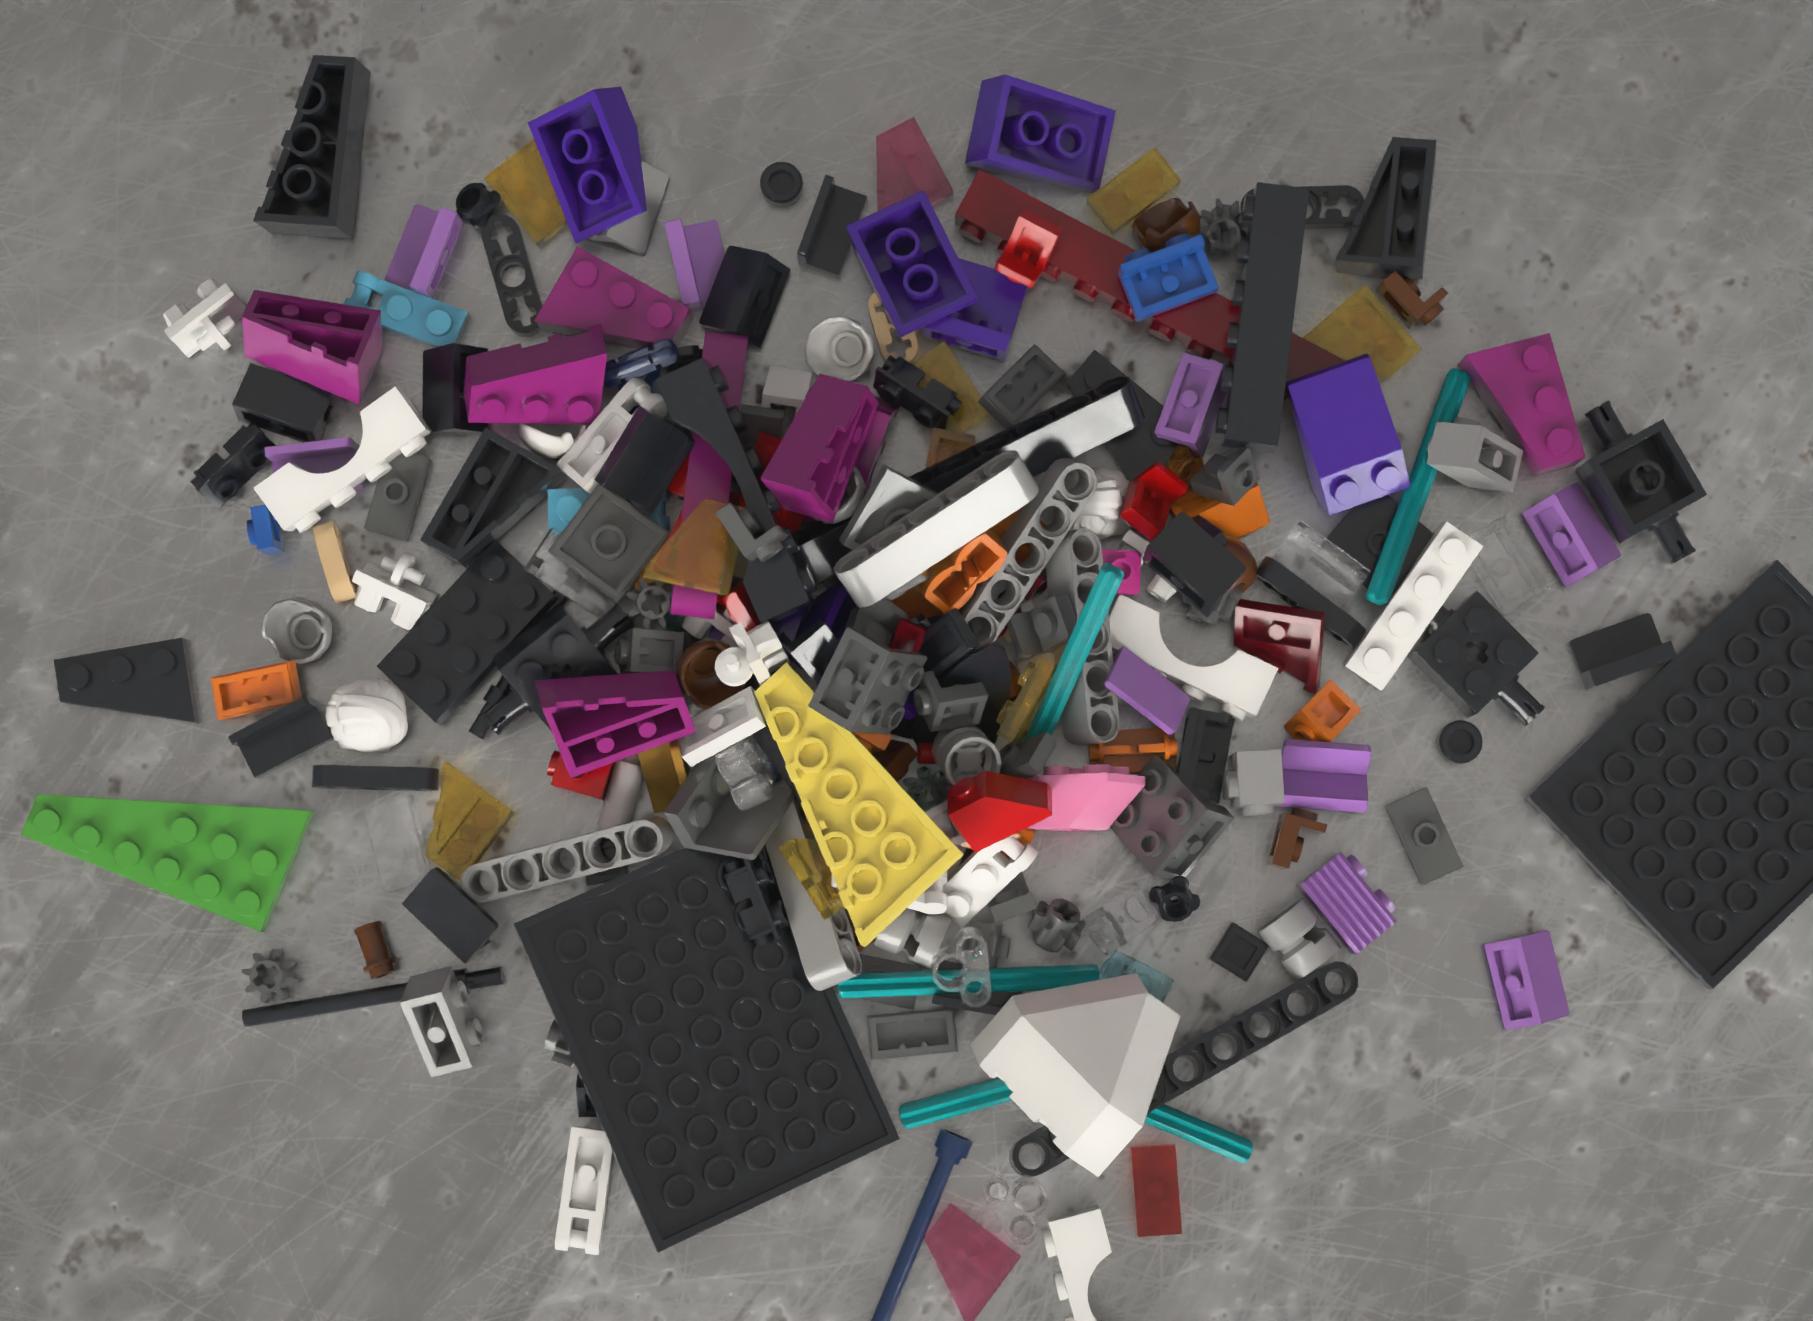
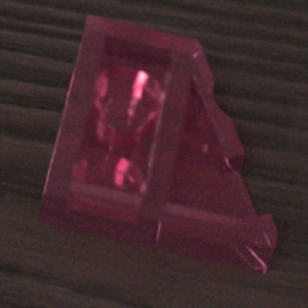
(908, 166)
(969, 1259)

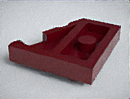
(1282, 637)

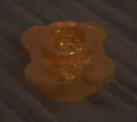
(1184, 464)

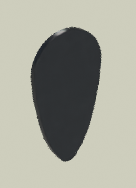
(985, 665)

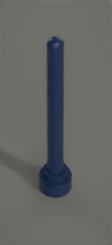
(950, 1151)

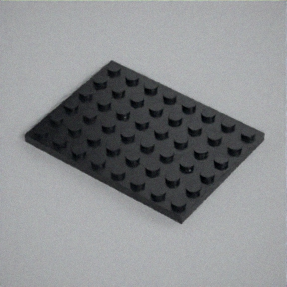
(1705, 783)
(699, 1046)

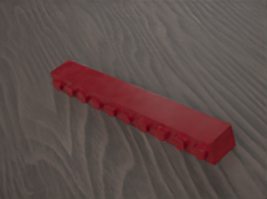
(1092, 266)

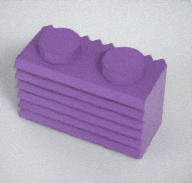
(1348, 902)

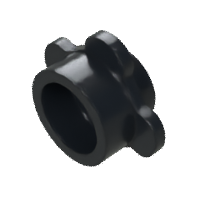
(476, 203)
(1175, 909)

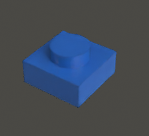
(264, 531)

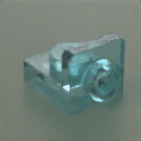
(1122, 964)

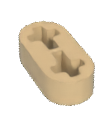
(883, 333)
(335, 561)

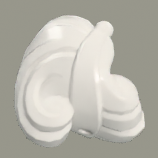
(1105, 505)
(367, 715)

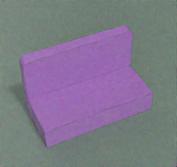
(424, 249)
(696, 259)
(1192, 403)
(314, 456)
(1571, 534)
(1147, 690)
(1325, 775)
(1527, 980)

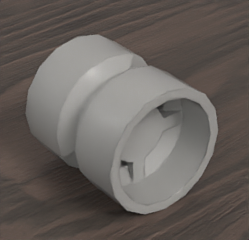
(965, 753)
(915, 934)
(1299, 939)

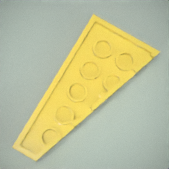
(863, 820)

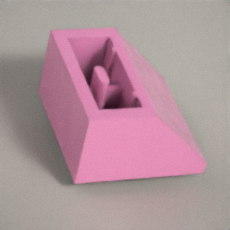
(1087, 796)

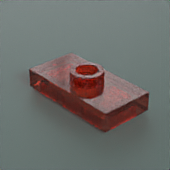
(1156, 1190)

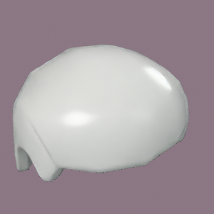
(839, 348)
(550, 439)

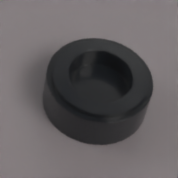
(781, 184)
(1459, 742)

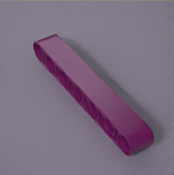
(707, 471)

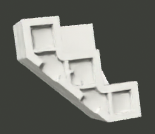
(1082, 1061)

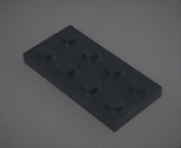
(464, 629)

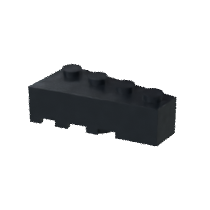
(322, 152)

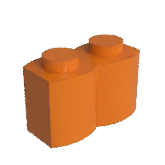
(956, 576)

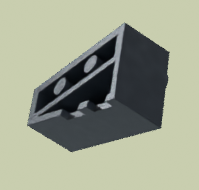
(1395, 215)
(489, 497)

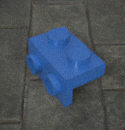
(1167, 276)

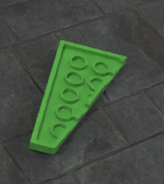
(200, 853)

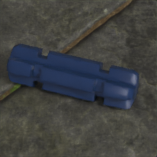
(640, 362)

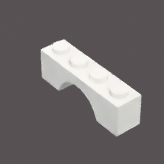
(389, 429)
(1413, 605)
(1236, 683)
(1080, 1246)

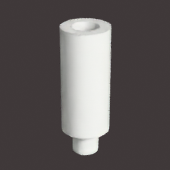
(622, 792)

